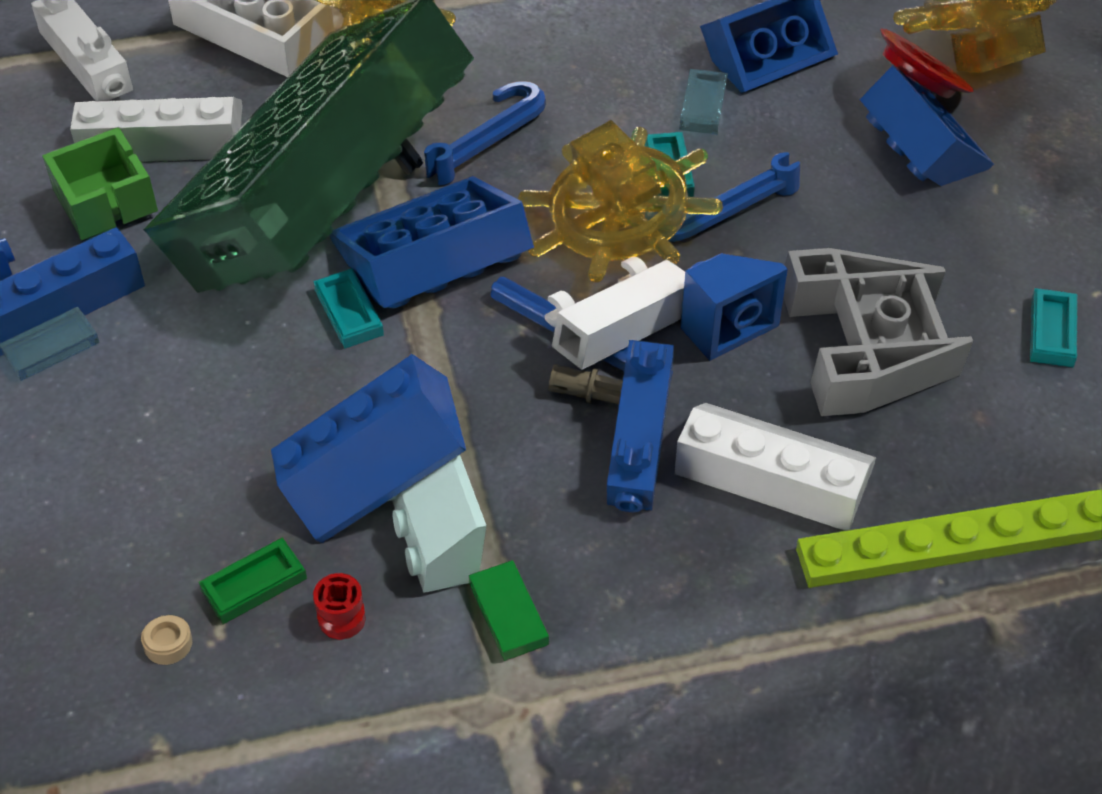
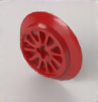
(922, 66)

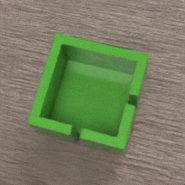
(100, 183)

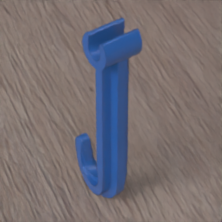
(443, 158)
(779, 179)

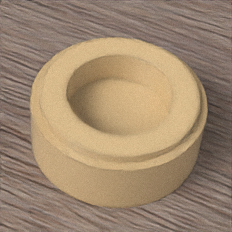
(166, 639)

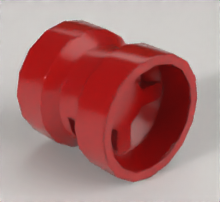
(339, 606)

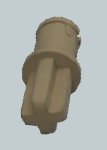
(584, 384)

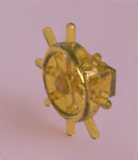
(995, 32)
(623, 183)

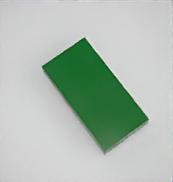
(252, 580)
(508, 610)

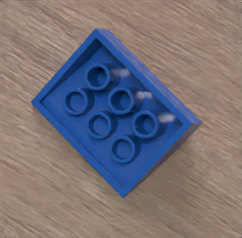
(433, 240)

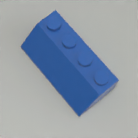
(78, 277)
(369, 447)

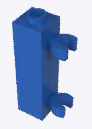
(640, 426)

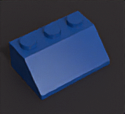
(769, 41)
(922, 130)

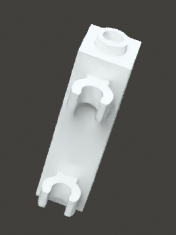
(83, 48)
(624, 312)

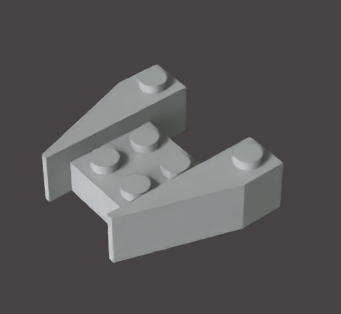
(887, 322)

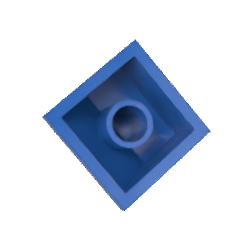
(731, 301)

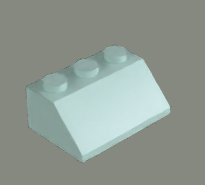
(441, 527)

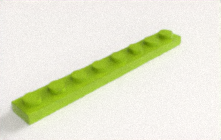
(951, 538)

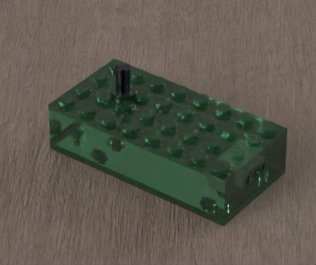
(312, 148)

